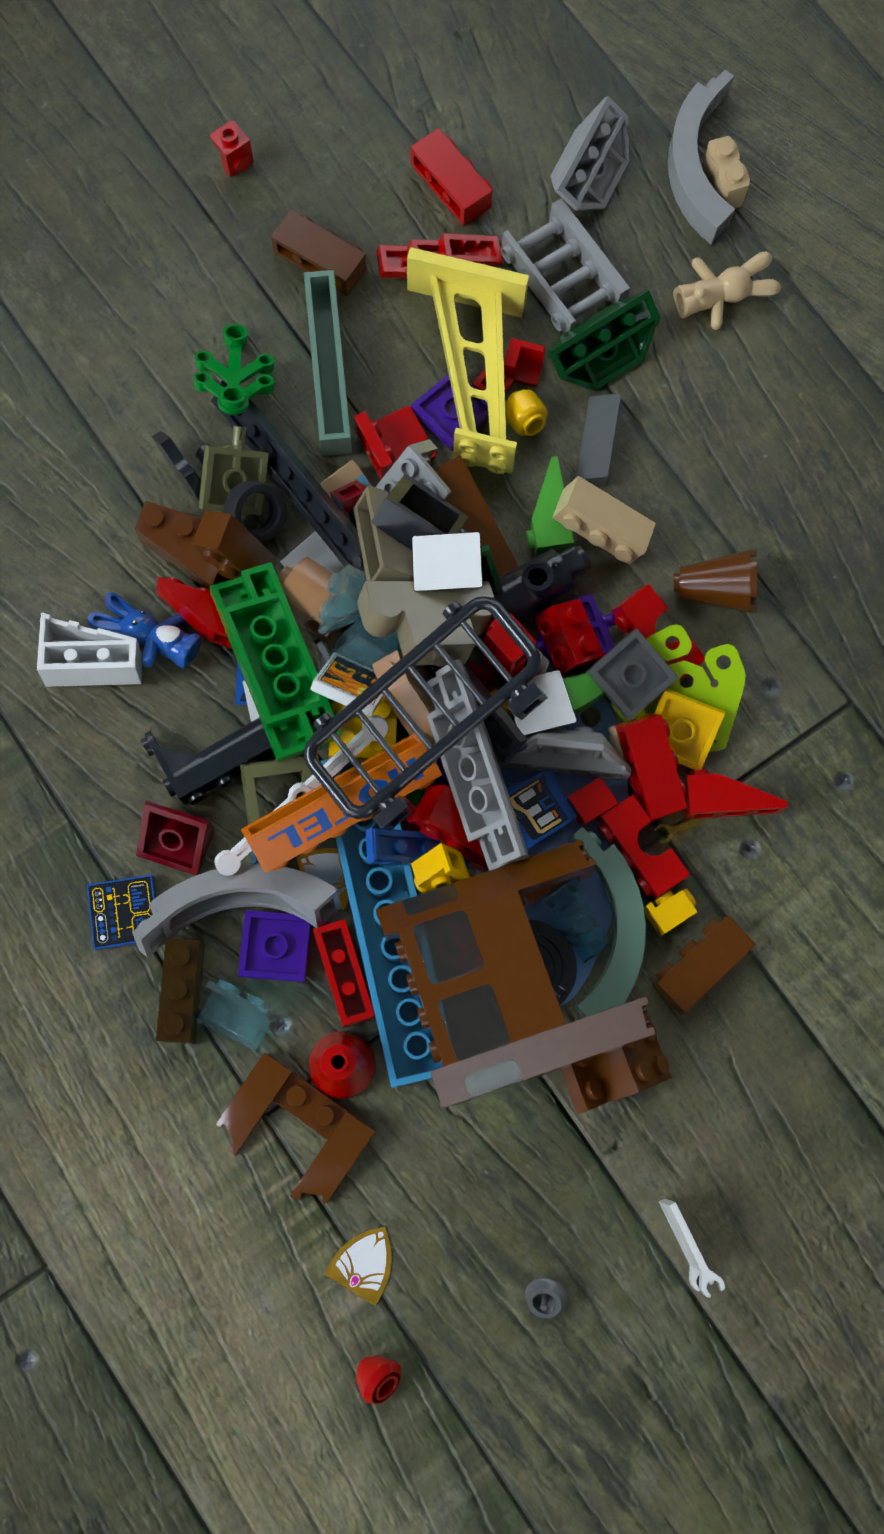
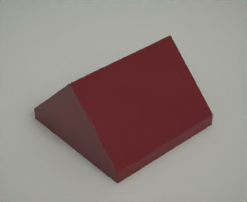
(173, 838)

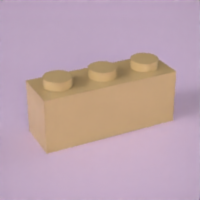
(604, 520)

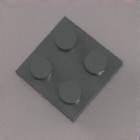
(632, 674)

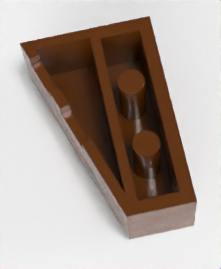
(170, 537)

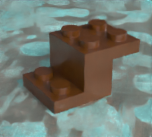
(616, 1074)

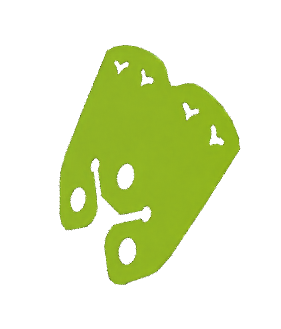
(724, 696)

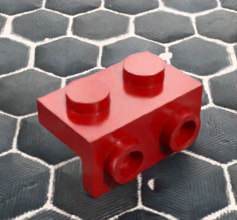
(569, 635)

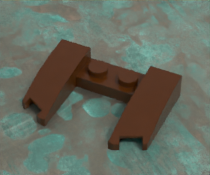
(276, 1083)

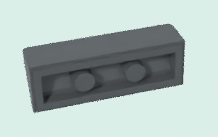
(598, 438)

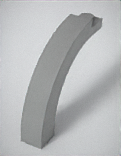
(692, 191)
(248, 887)

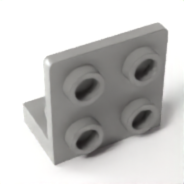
(416, 463)

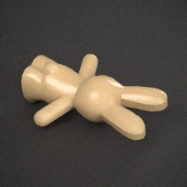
(730, 286)

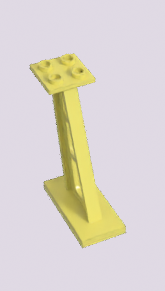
(495, 293)

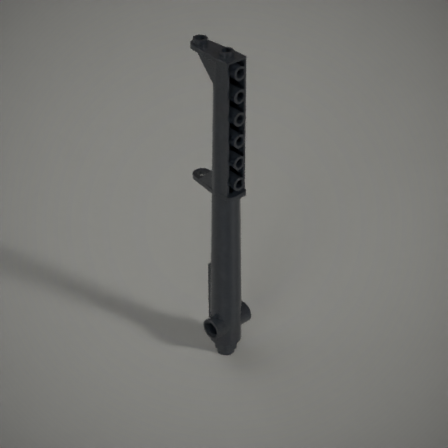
(193, 776)

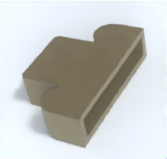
(382, 555)
(415, 614)

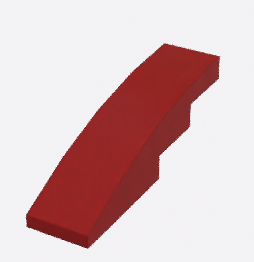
(473, 248)

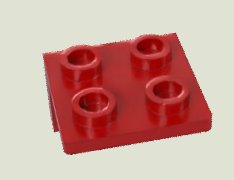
(388, 437)

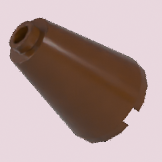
(721, 581)

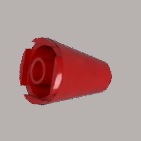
(356, 1072)

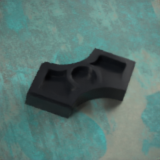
(178, 463)

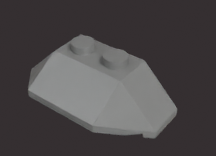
(593, 158)
(571, 754)

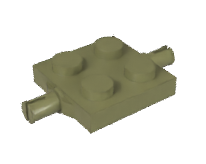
(228, 467)

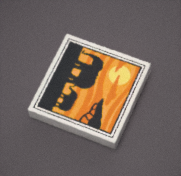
(344, 681)

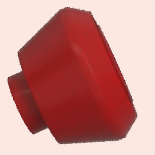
(378, 1378)

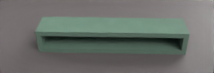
(327, 363)

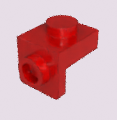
(233, 147)

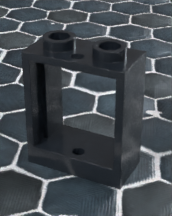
(417, 511)

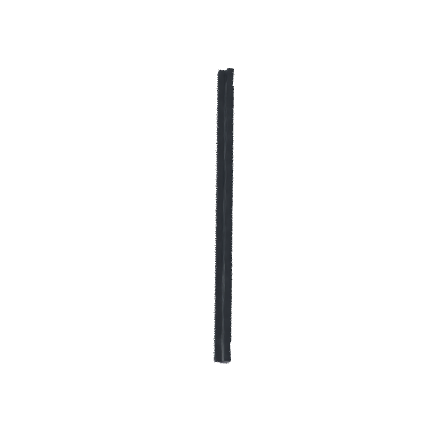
(344, 541)

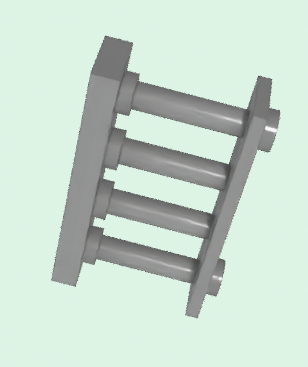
(578, 244)

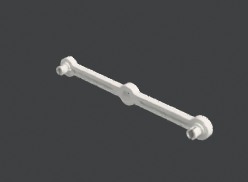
(228, 861)

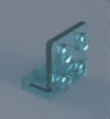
(235, 1016)

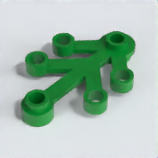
(232, 398)

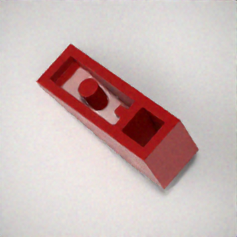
(724, 797)

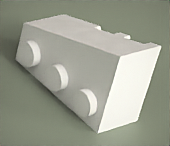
(86, 656)

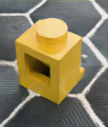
(439, 868)
(670, 911)

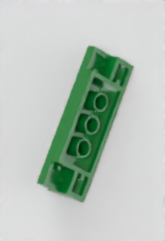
(272, 658)

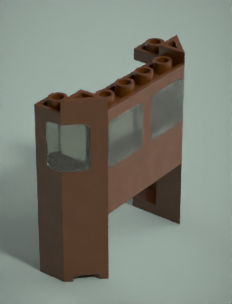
(488, 983)

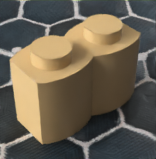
(725, 170)

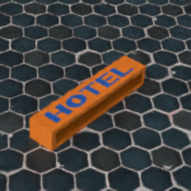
(316, 817)

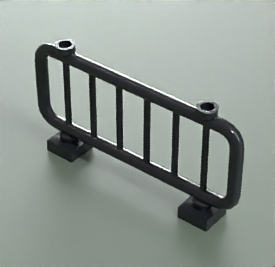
(523, 702)

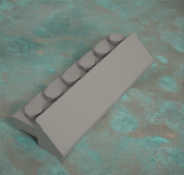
(476, 775)

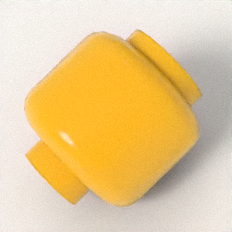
(525, 412)

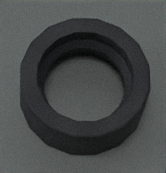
(277, 505)

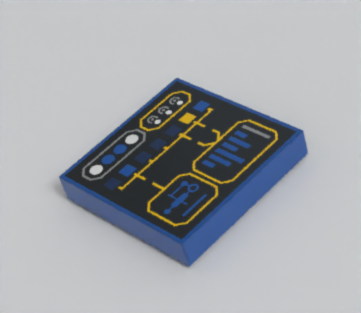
(118, 909)

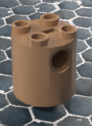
(306, 592)

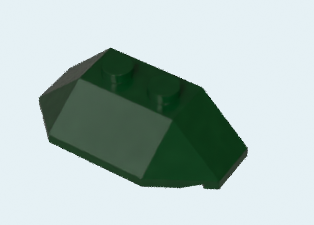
(606, 342)

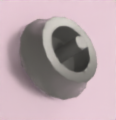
(545, 1297)

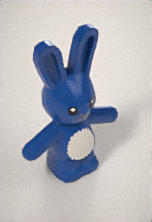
(157, 637)

